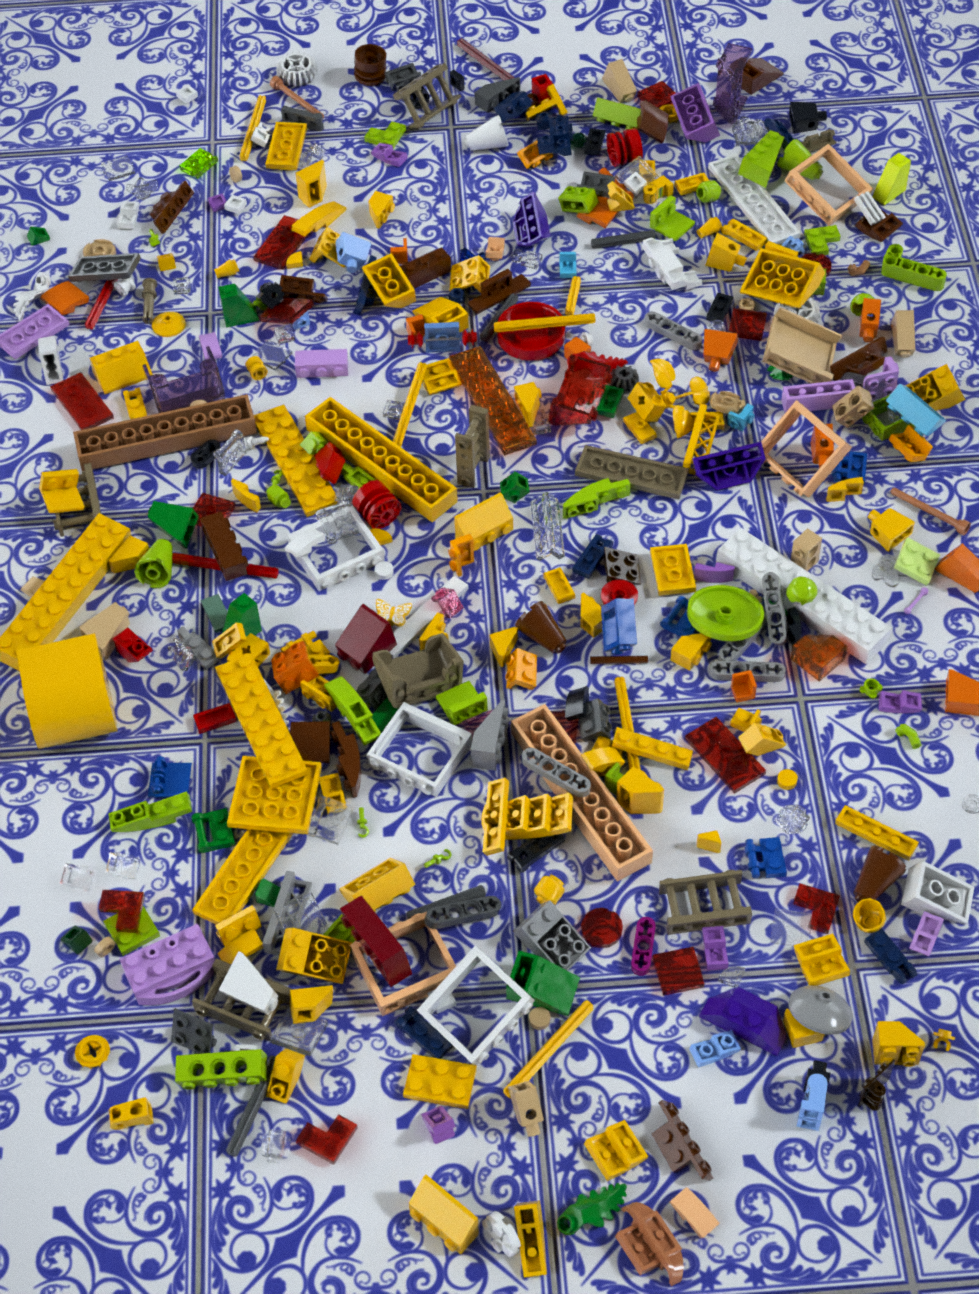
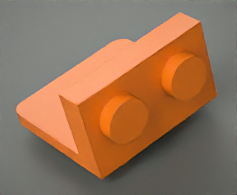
(292, 667)

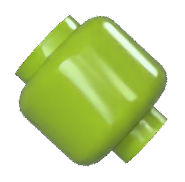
(708, 191)

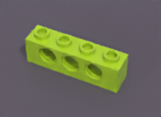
(189, 1064)

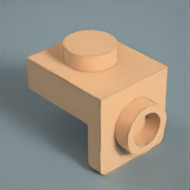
(495, 248)

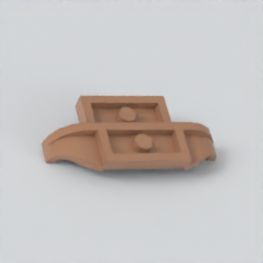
(650, 1243)

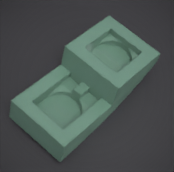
(215, 611)

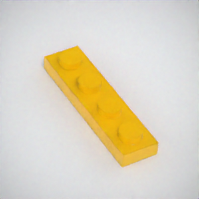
(652, 748)
(876, 832)

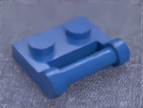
(683, 626)

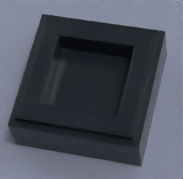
(457, 80)

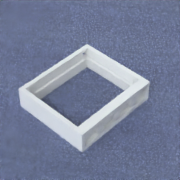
(347, 569)
(429, 723)
(449, 984)

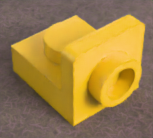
(744, 719)

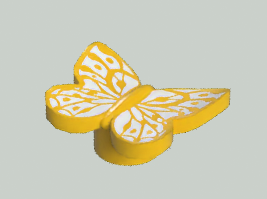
(393, 615)

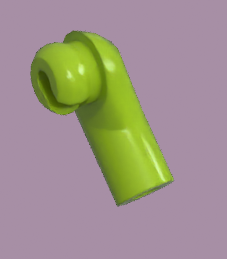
(912, 735)

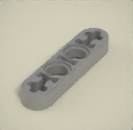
(690, 339)
(776, 608)
(738, 651)
(746, 666)
(558, 769)

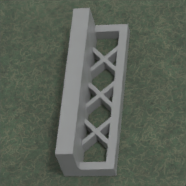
(283, 899)

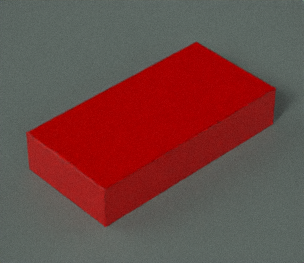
(214, 718)

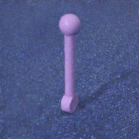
(924, 591)

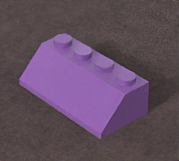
(695, 114)

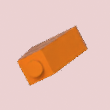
(961, 567)
(961, 694)

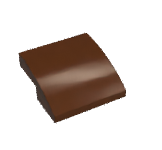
(652, 121)
(880, 230)
(312, 740)

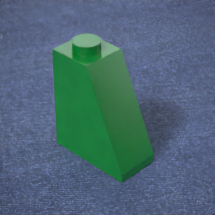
(236, 306)
(174, 521)
(244, 611)

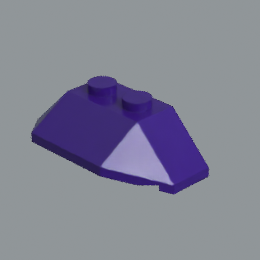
(530, 222)
(730, 466)
(747, 1017)

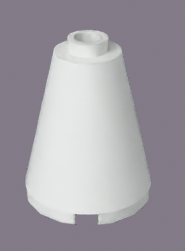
(487, 136)

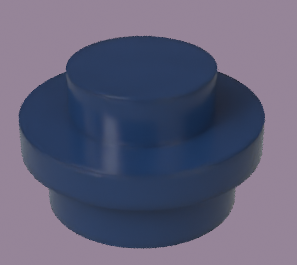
(456, 295)

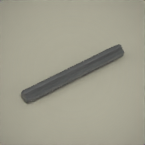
(250, 1112)

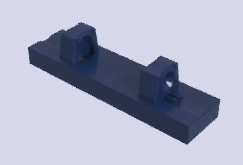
(364, 296)

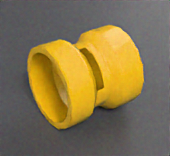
(256, 368)

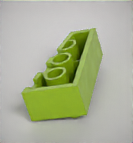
(760, 160)

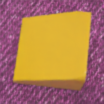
(166, 262)
(709, 841)

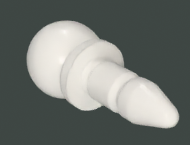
(250, 442)

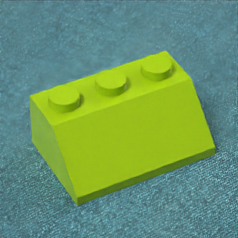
(616, 113)

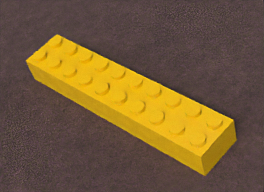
(383, 459)
(64, 589)

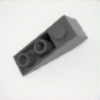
(494, 93)

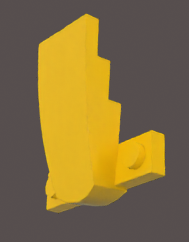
(522, 816)

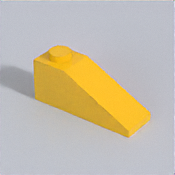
(528, 401)
(531, 1237)

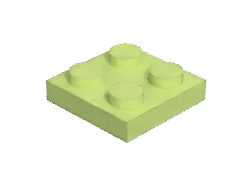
(916, 561)

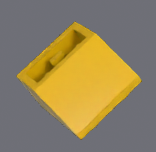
(311, 183)
(639, 793)
(896, 1042)

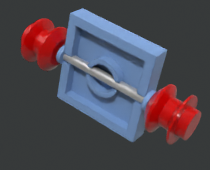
(442, 337)

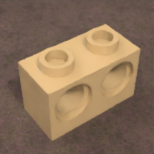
(853, 406)
(806, 549)

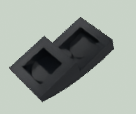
(794, 622)
(576, 703)

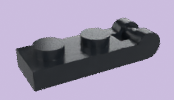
(534, 850)

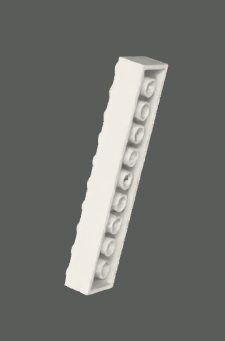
(829, 611)

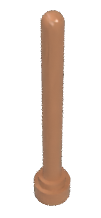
(277, 83)
(961, 526)

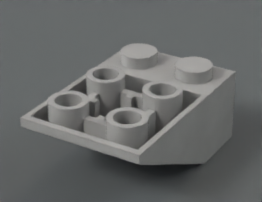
(489, 738)
(552, 936)

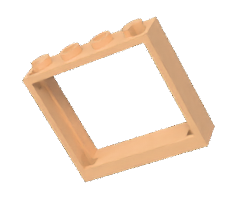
(813, 198)
(781, 428)
(413, 992)

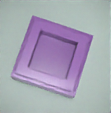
(217, 202)

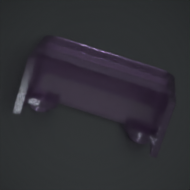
(729, 79)
(184, 390)

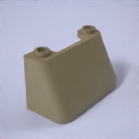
(421, 673)

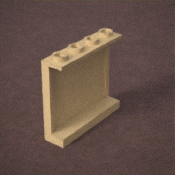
(801, 347)

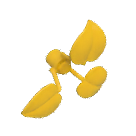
(682, 419)

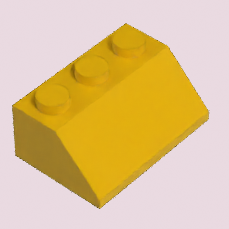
(390, 282)
(120, 367)
(485, 521)
(380, 884)
(443, 1215)

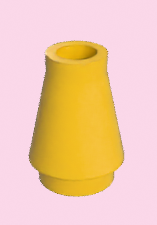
(710, 227)
(227, 269)

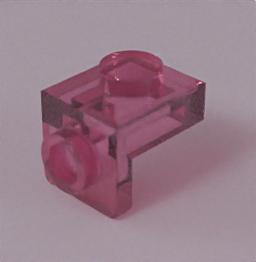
(448, 601)

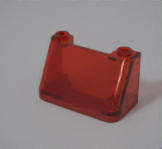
(579, 392)

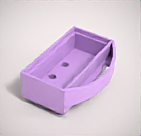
(168, 966)

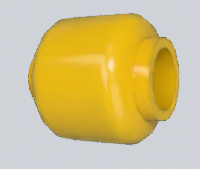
(549, 889)

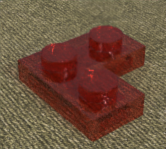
(822, 904)
(127, 905)
(327, 1144)

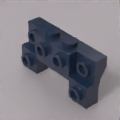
(560, 134)

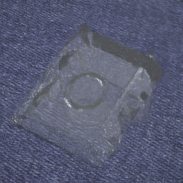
(748, 132)

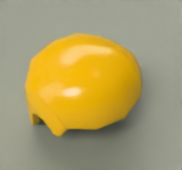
(869, 915)

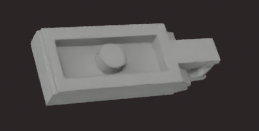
(205, 654)

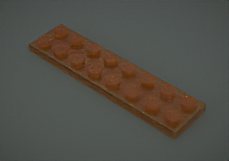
(489, 392)

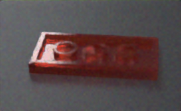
(280, 244)
(82, 402)
(725, 755)

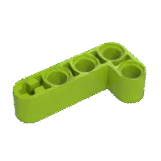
(911, 271)

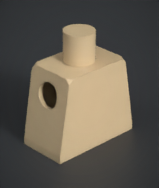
(523, 1098)

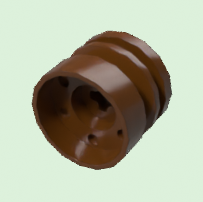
(370, 64)

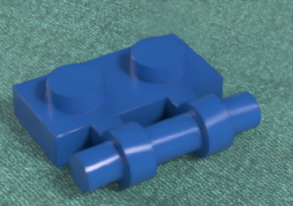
(856, 466)
(772, 858)

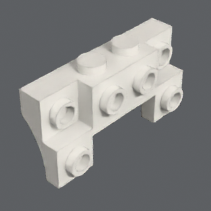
(667, 265)

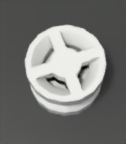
(124, 286)

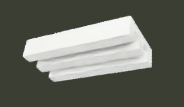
(871, 207)

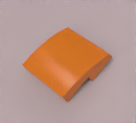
(600, 214)
(64, 297)

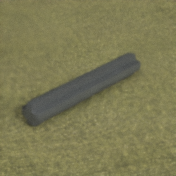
(622, 239)
(489, 329)
(473, 893)

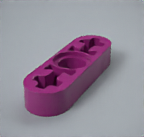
(647, 954)

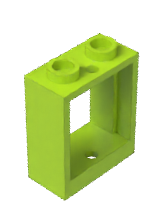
(876, 425)

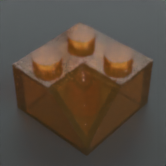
(818, 654)

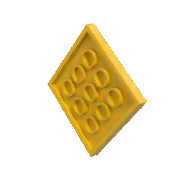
(278, 809)

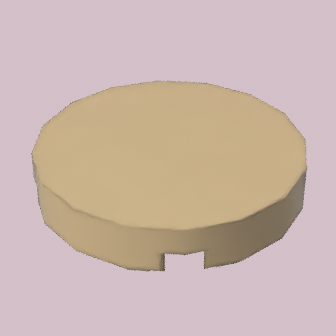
(99, 247)
(727, 402)

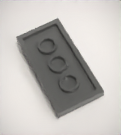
(104, 267)

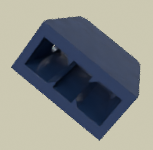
(517, 102)

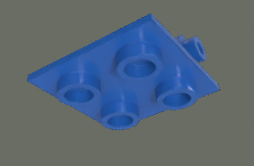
(168, 778)

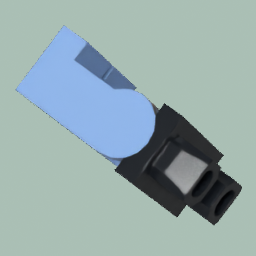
(814, 1099)

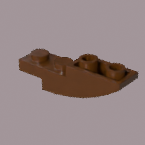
(349, 758)

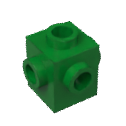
(514, 487)

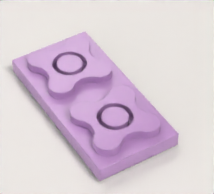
(25, 334)

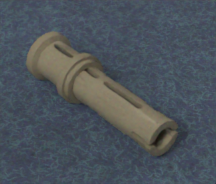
(149, 295)

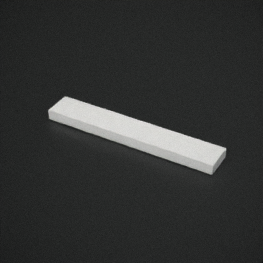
(422, 617)

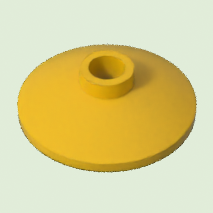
(168, 324)

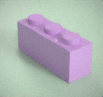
(321, 363)

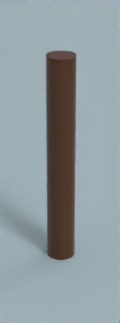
(618, 659)

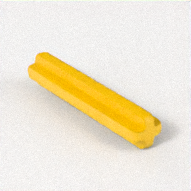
(573, 295)

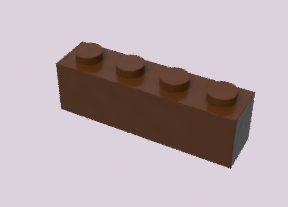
(224, 546)

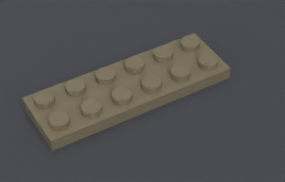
(642, 473)

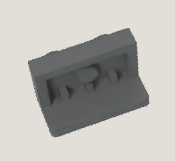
(401, 76)
(597, 181)
(372, 690)
(596, 721)

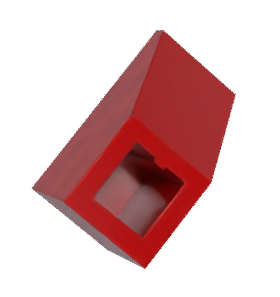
(540, 86)
(330, 462)
(131, 646)

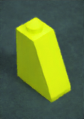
(893, 179)

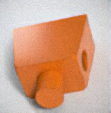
(869, 325)
(718, 348)
(821, 446)

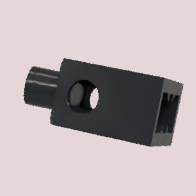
(805, 116)

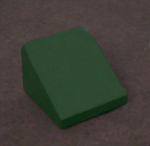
(76, 939)

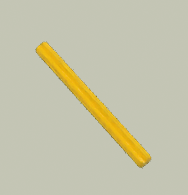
(254, 122)
(545, 322)
(410, 403)
(625, 715)
(551, 1045)

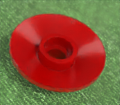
(618, 589)

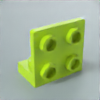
(668, 221)
(462, 702)

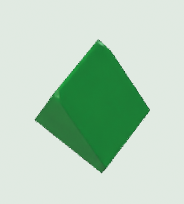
(37, 235)
(267, 893)

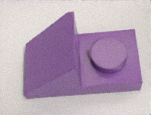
(439, 1124)

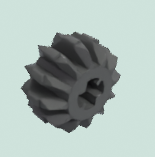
(624, 378)

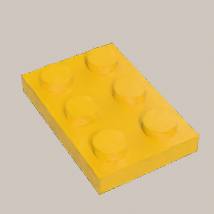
(672, 569)
(440, 1081)

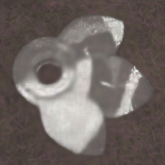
(142, 188)
(887, 572)

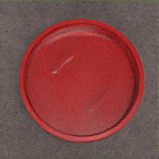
(531, 343)

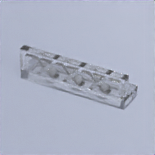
(551, 523)

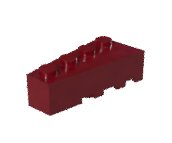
(376, 940)

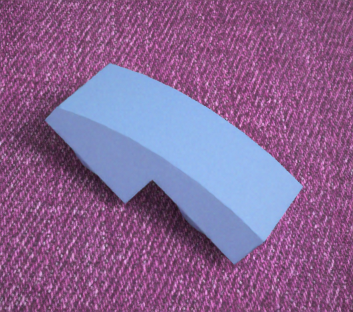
(715, 1049)

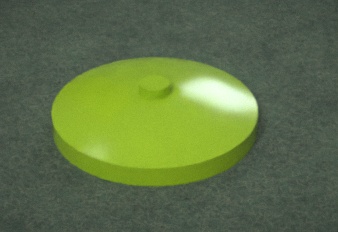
(725, 613)

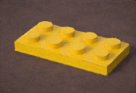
(286, 146)

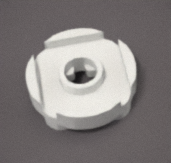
(503, 1235)

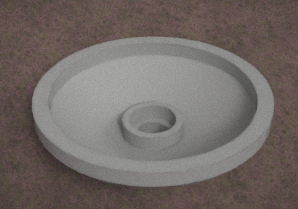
(820, 1009)

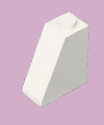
(50, 360)
(248, 986)

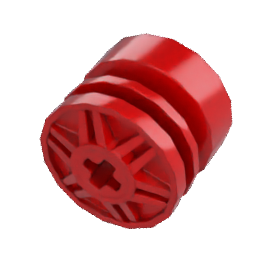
(624, 147)
(376, 504)

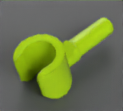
(154, 238)

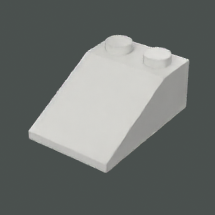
(937, 893)

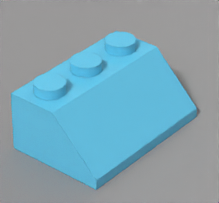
(914, 410)

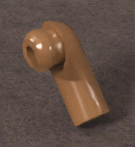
(854, 271)

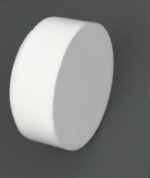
(384, 570)

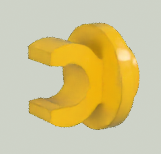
(943, 1035)

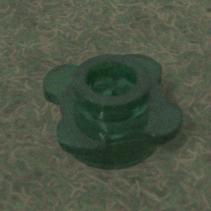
(579, 140)

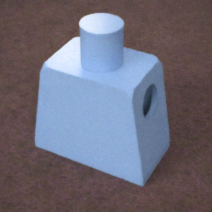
(352, 251)

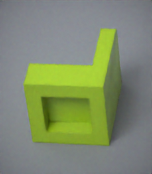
(612, 777)

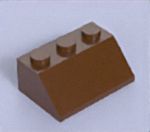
(427, 267)

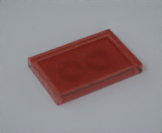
(287, 311)

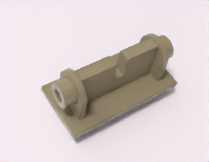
(817, 142)

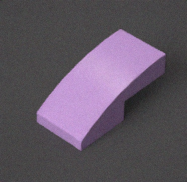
(210, 340)
(926, 934)

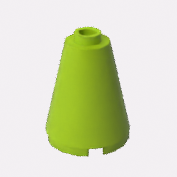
(794, 155)
(156, 565)

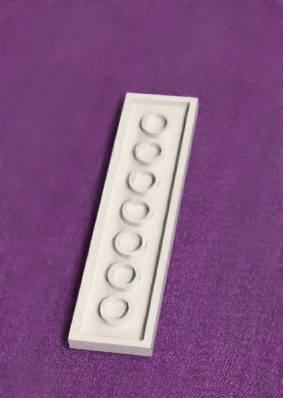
(753, 201)

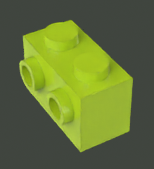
(578, 199)

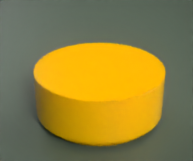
(787, 779)

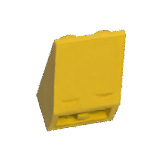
(443, 311)
(938, 388)
(313, 955)

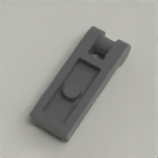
(293, 115)

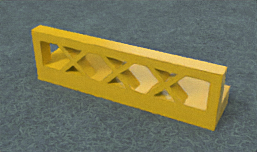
(695, 436)

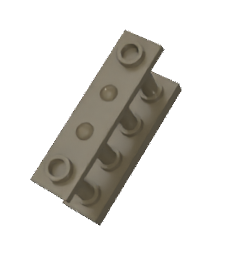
(415, 87)
(472, 446)
(91, 503)
(718, 917)
(259, 1031)

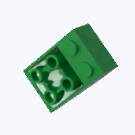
(544, 982)

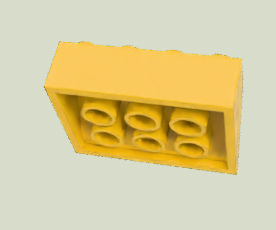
(782, 278)

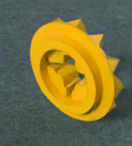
(670, 109)
(97, 1043)

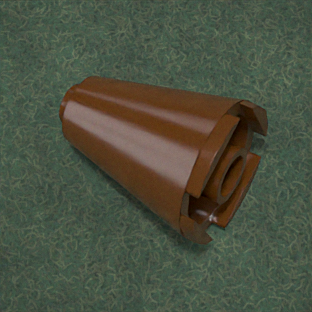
(542, 628)
(878, 873)

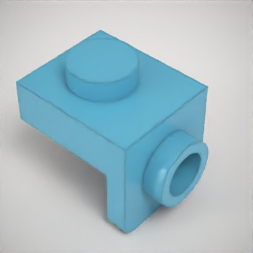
(567, 264)
(741, 420)

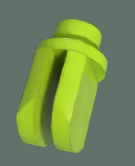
(278, 496)

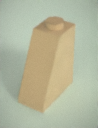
(619, 81)
(903, 333)
(107, 626)

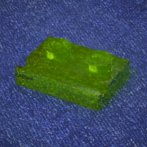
(198, 163)

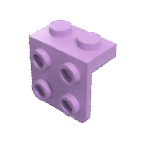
(882, 383)

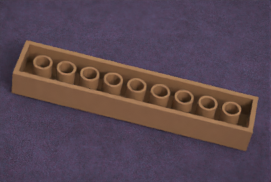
(164, 432)

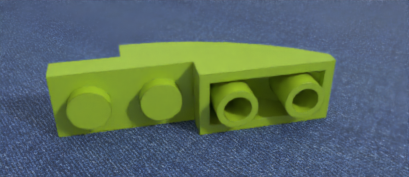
(589, 497)
(354, 709)
(148, 816)

